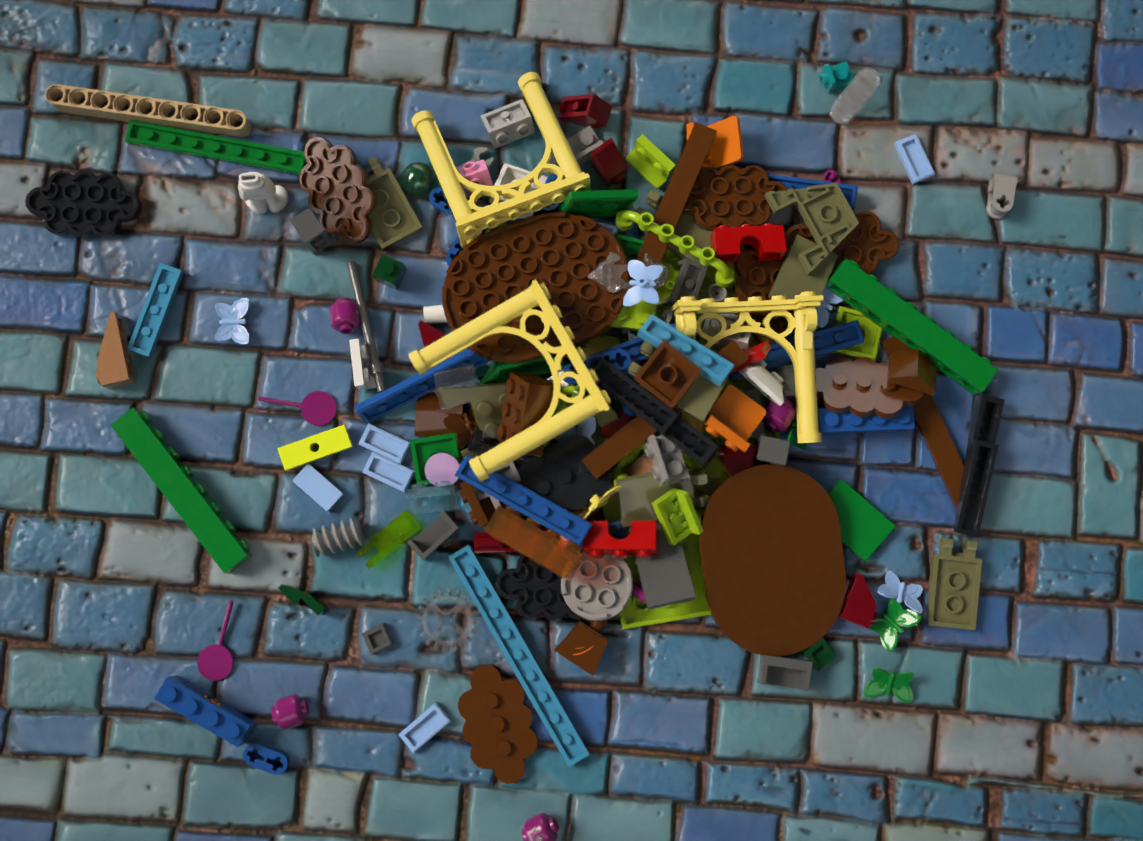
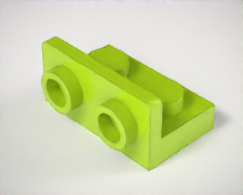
(650, 162)

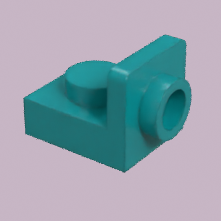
(835, 77)

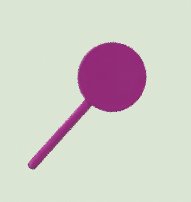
(317, 407)
(216, 660)

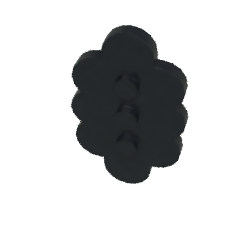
(83, 204)
(563, 476)
(534, 591)

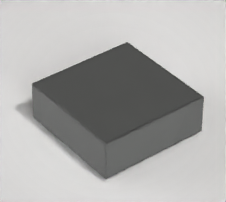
(377, 638)

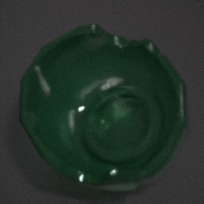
(418, 179)

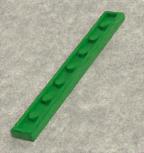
(215, 147)

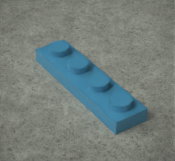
(155, 310)
(714, 366)

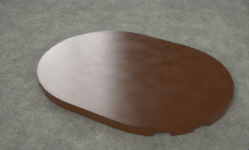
(544, 248)
(772, 560)

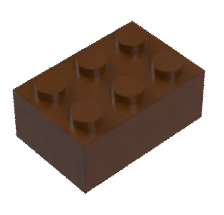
(525, 405)

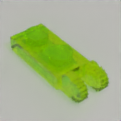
(390, 538)

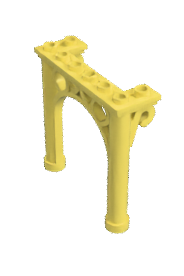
(473, 219)
(492, 323)
(802, 357)

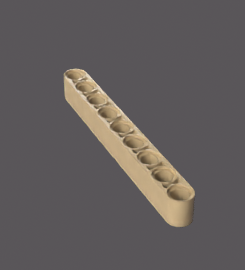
(139, 106)

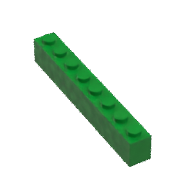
(911, 327)
(181, 490)

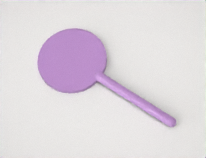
(441, 468)

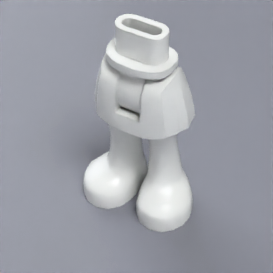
(259, 191)

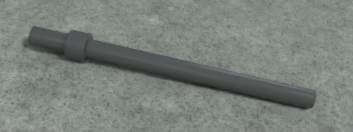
(376, 368)

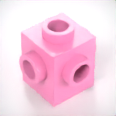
(477, 173)

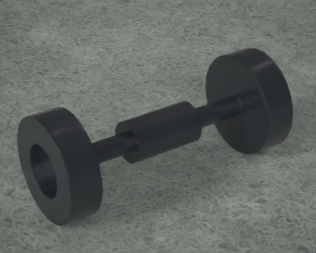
(475, 442)

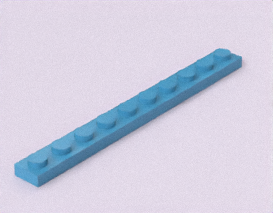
(519, 656)

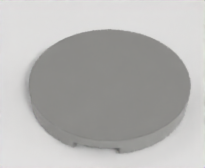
(598, 588)

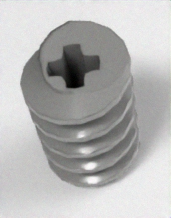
(337, 537)

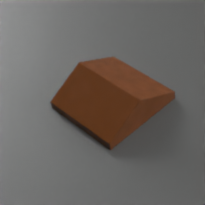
(912, 370)
(668, 374)
(430, 416)

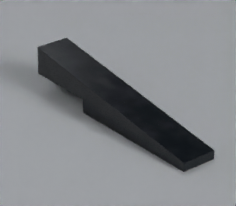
(655, 413)
(978, 464)

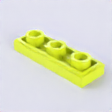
(302, 452)

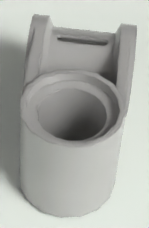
(1000, 194)

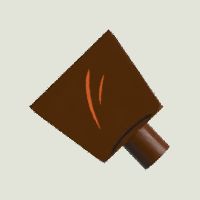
(584, 645)

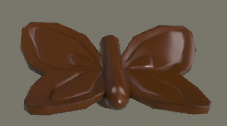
(461, 427)

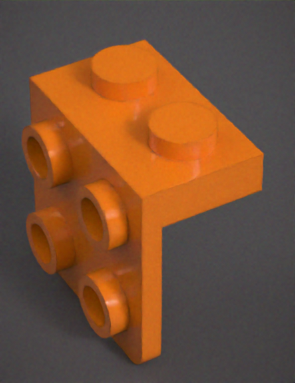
(727, 145)
(734, 418)

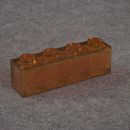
(534, 543)

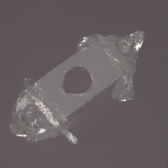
(610, 274)

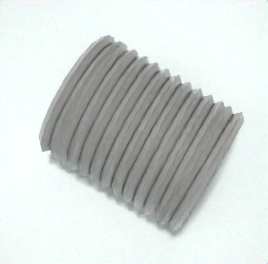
(787, 375)

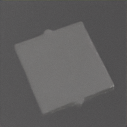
(455, 378)

